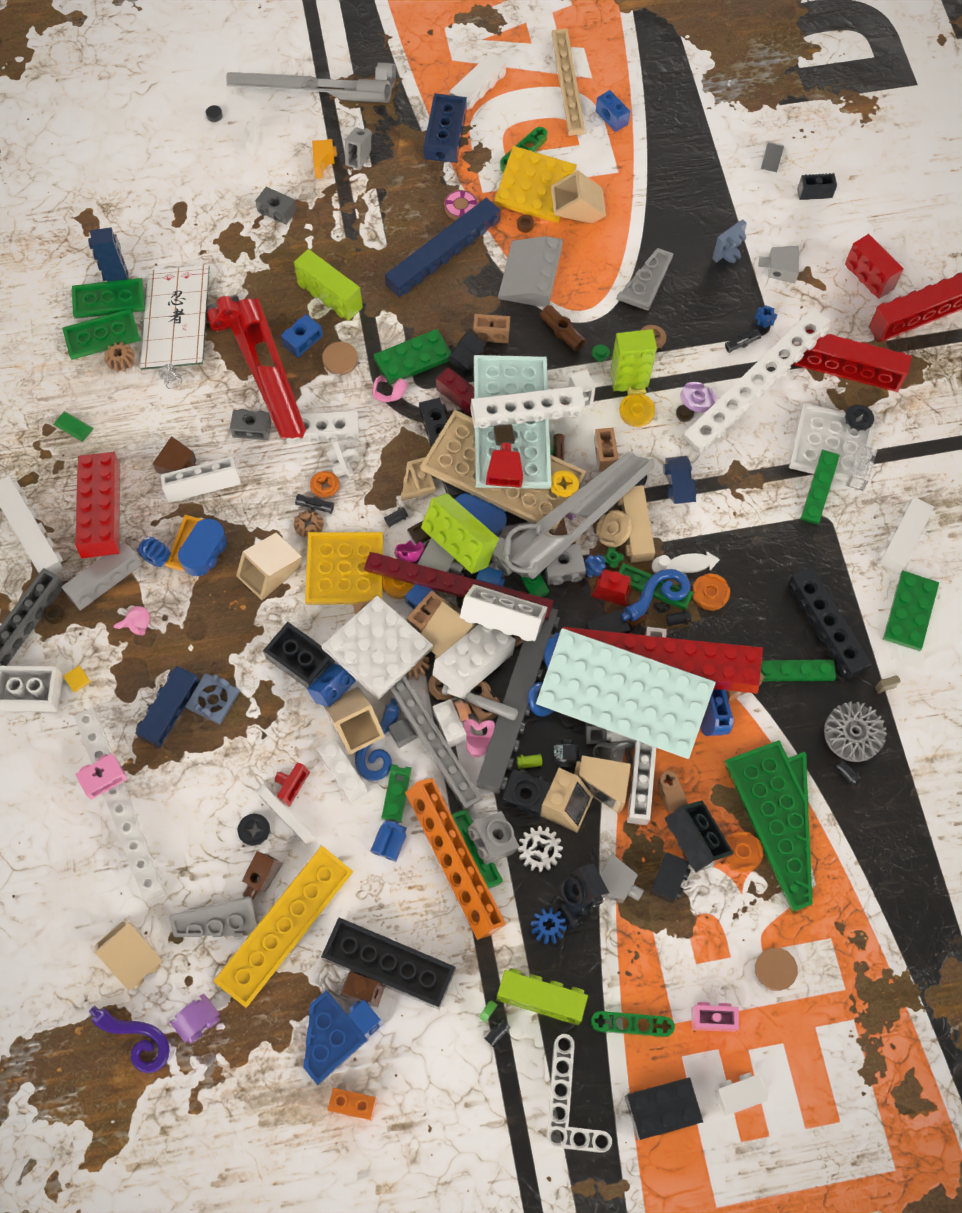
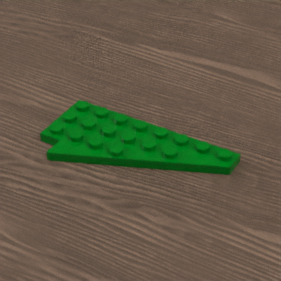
(777, 805)

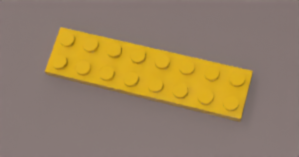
(283, 926)

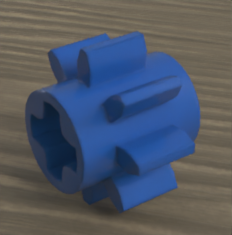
(765, 316)
(594, 565)

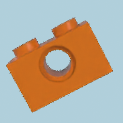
(352, 1104)

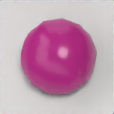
(409, 551)

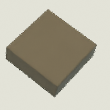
(887, 684)

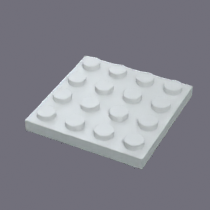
(826, 430)
(377, 647)

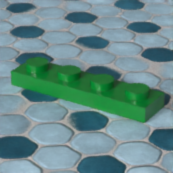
(820, 487)
(639, 579)
(798, 670)
(489, 872)

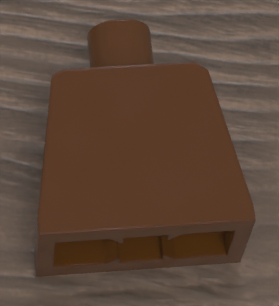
(174, 457)
(263, 866)
(362, 988)

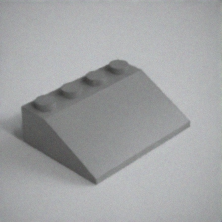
(531, 271)

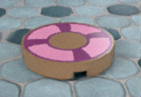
(459, 203)

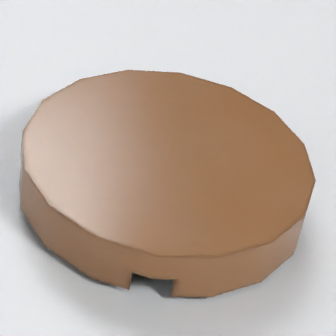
(340, 358)
(776, 969)

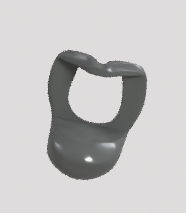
(605, 750)

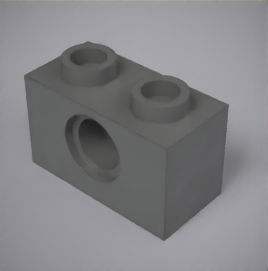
(276, 205)
(258, 430)

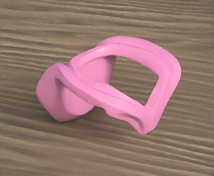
(398, 390)
(136, 619)
(475, 744)

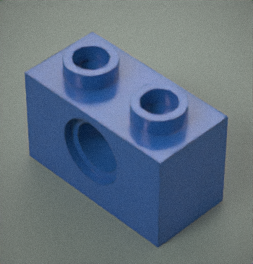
(612, 111)
(298, 343)
(330, 685)
(365, 1018)

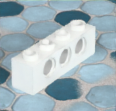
(330, 421)

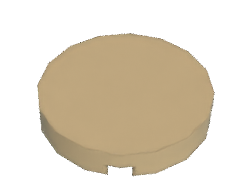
(614, 528)

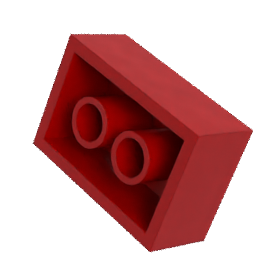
(873, 266)

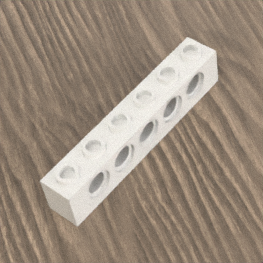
(519, 402)

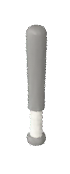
(487, 704)

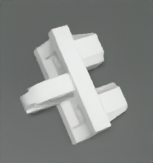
(344, 457)

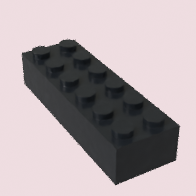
(389, 963)

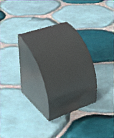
(402, 732)
(594, 734)

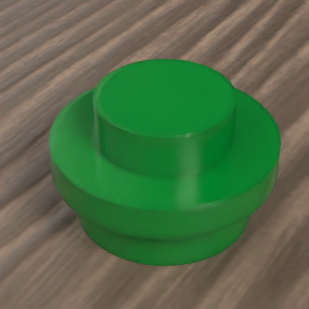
(600, 353)

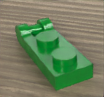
(395, 794)

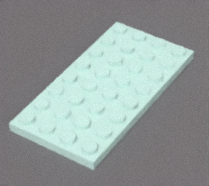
(511, 376)
(625, 693)

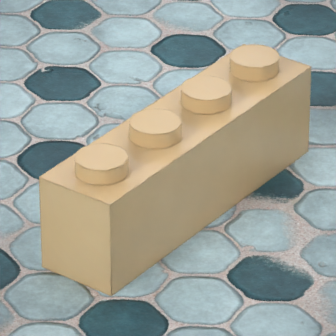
(640, 541)

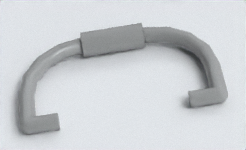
(507, 548)

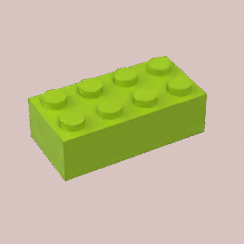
(328, 285)
(633, 360)
(459, 533)
(542, 997)

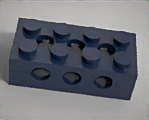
(451, 110)

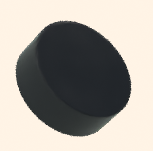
(214, 113)

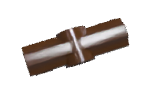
(567, 333)

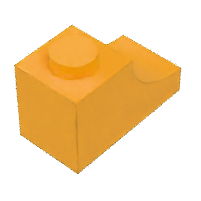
(323, 155)

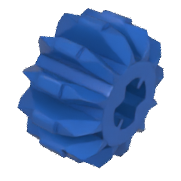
(153, 551)
(542, 920)

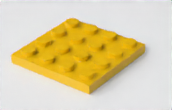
(528, 183)
(337, 568)

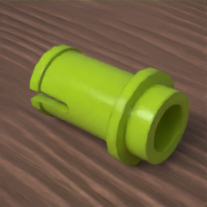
(529, 761)

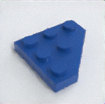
(330, 1038)

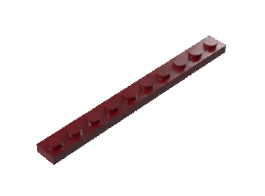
(439, 580)

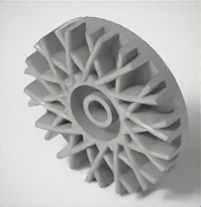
(861, 720)

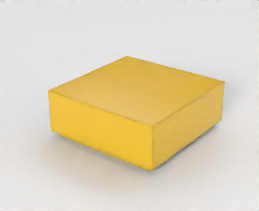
(76, 678)

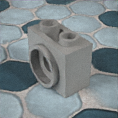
(572, 571)
(489, 847)

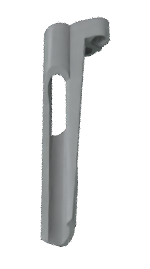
(355, 90)
(589, 502)

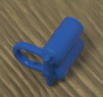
(389, 840)

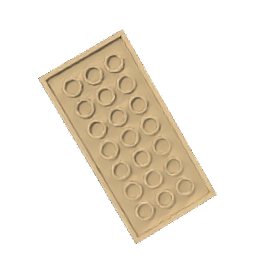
(454, 462)

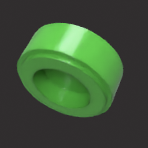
(488, 1011)

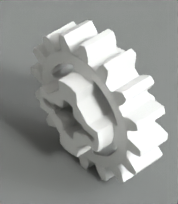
(547, 844)

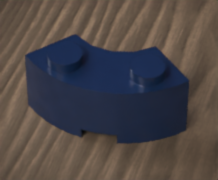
(678, 473)

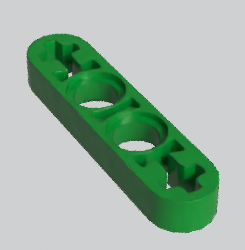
(530, 138)
(632, 1020)

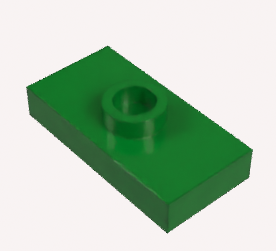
(535, 586)

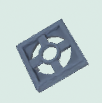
(730, 240)
(206, 681)

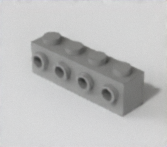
(101, 576)

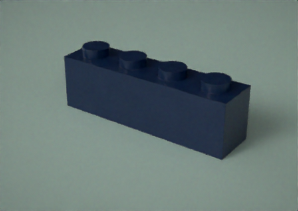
(108, 254)
(167, 707)

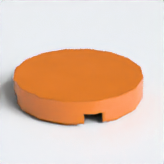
(710, 592)
(746, 850)

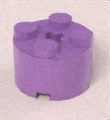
(195, 1018)

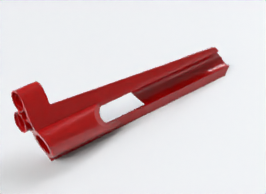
(249, 329)

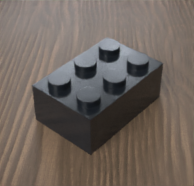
(297, 655)
(698, 836)
(663, 1108)

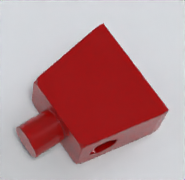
(505, 468)
(612, 587)

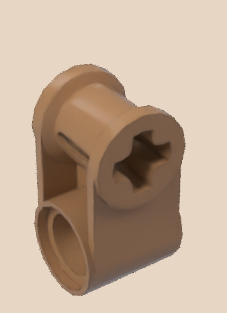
(672, 795)

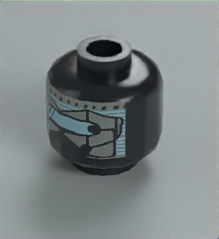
(566, 753)

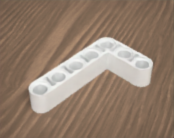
(564, 1103)

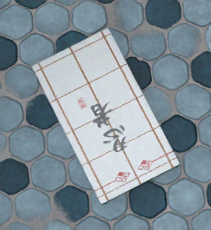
(175, 317)

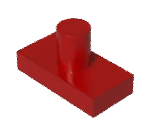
(291, 783)

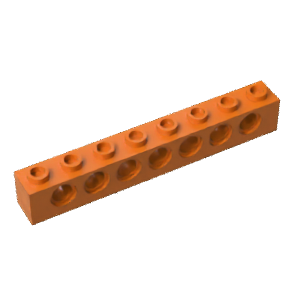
(455, 858)

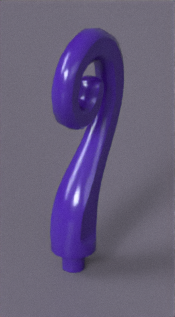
(110, 1024)

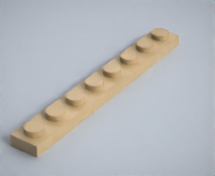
(568, 82)

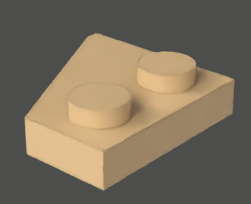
(416, 481)

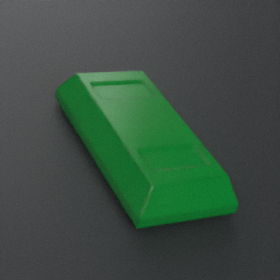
(73, 426)

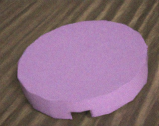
(697, 397)

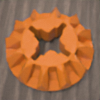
(320, 478)

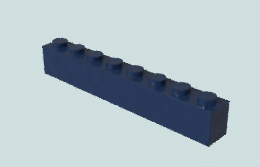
(442, 247)

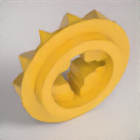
(569, 479)

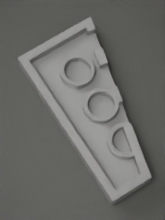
(647, 280)
(217, 920)

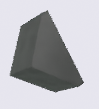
(772, 156)

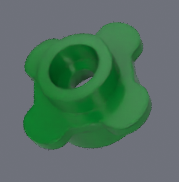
(613, 563)

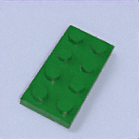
(107, 297)
(99, 333)
(412, 356)
(911, 611)

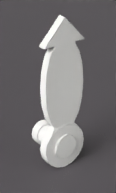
(685, 563)

